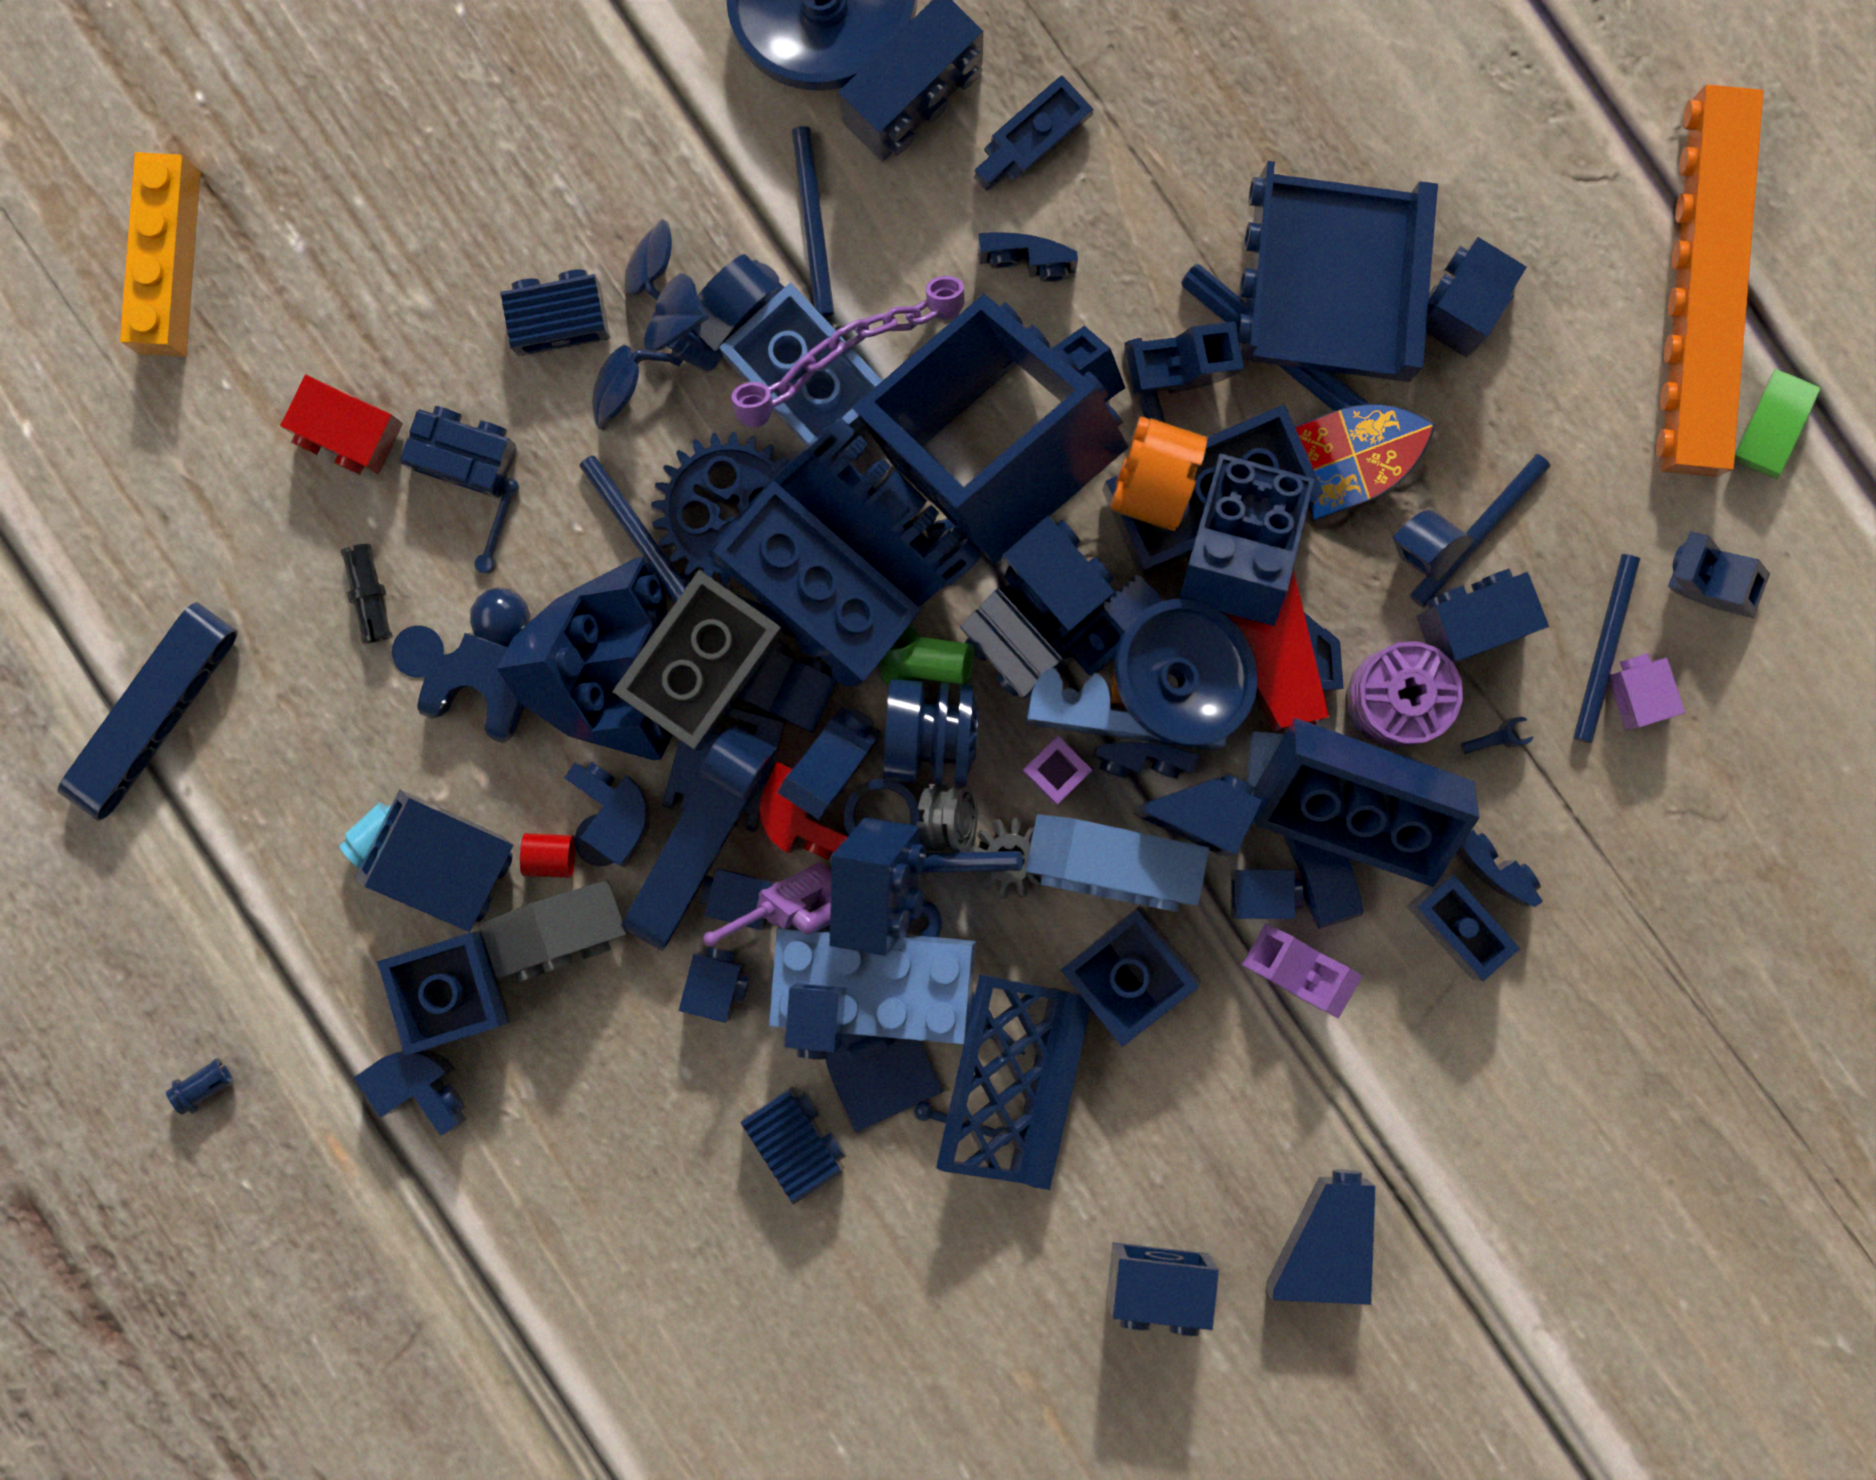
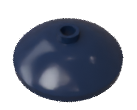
(1206, 658)

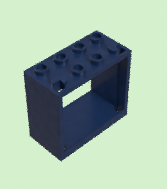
(1035, 471)

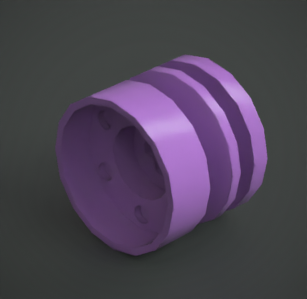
(1395, 722)

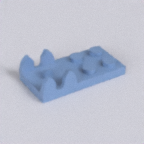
(1086, 711)

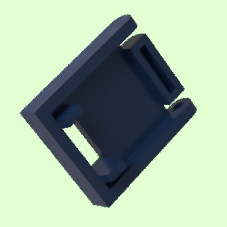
(689, 761)

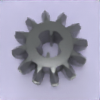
(1008, 841)

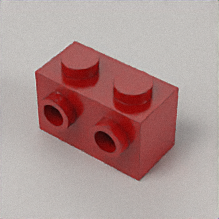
(340, 424)

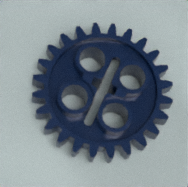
(752, 473)

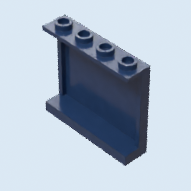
(1337, 276)

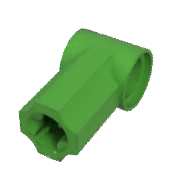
(928, 659)

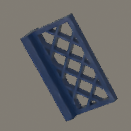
(1045, 1086)

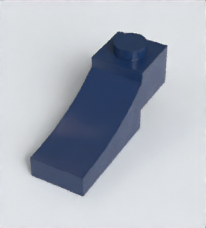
(830, 762)

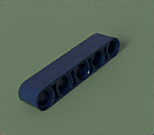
(147, 711)

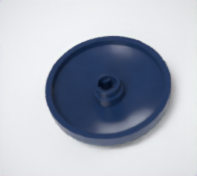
(816, 41)

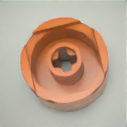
(1158, 473)

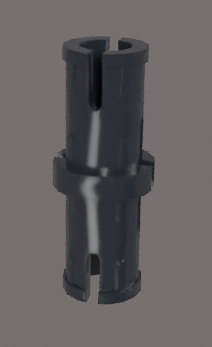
(366, 593)

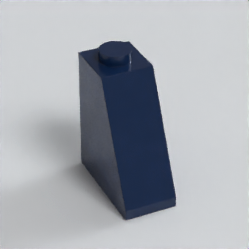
(1330, 1245)

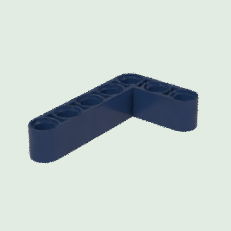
(726, 786)

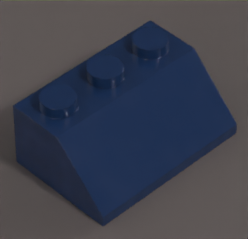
(1206, 814)

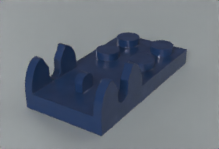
(815, 584)

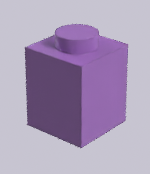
(1056, 770)

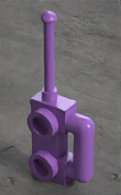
(787, 903)

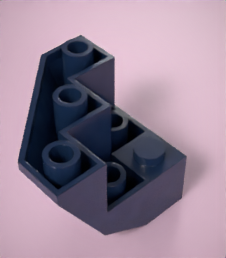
(580, 651)

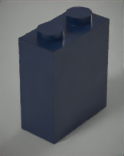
(435, 861)

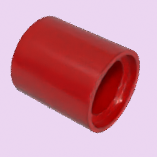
(547, 855)

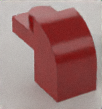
(787, 822)

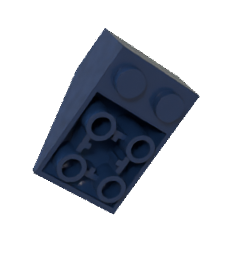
(1247, 539)

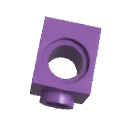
(1645, 691)

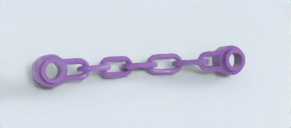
(753, 400)

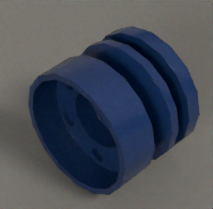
(929, 732)

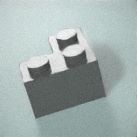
(549, 930)

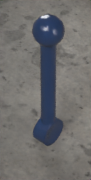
(485, 563)
(924, 1112)

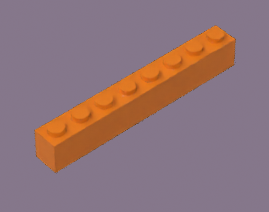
(1710, 281)

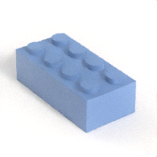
(909, 994)

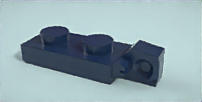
(1033, 133)

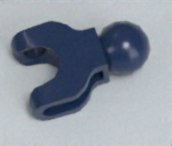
(494, 621)

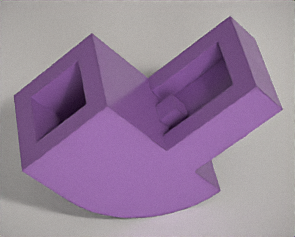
(1302, 970)

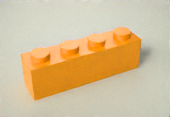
(160, 254)

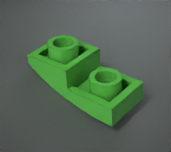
(1776, 423)

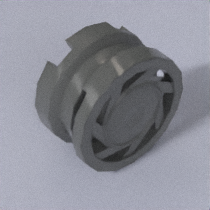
(948, 818)

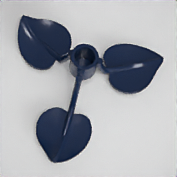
(671, 326)

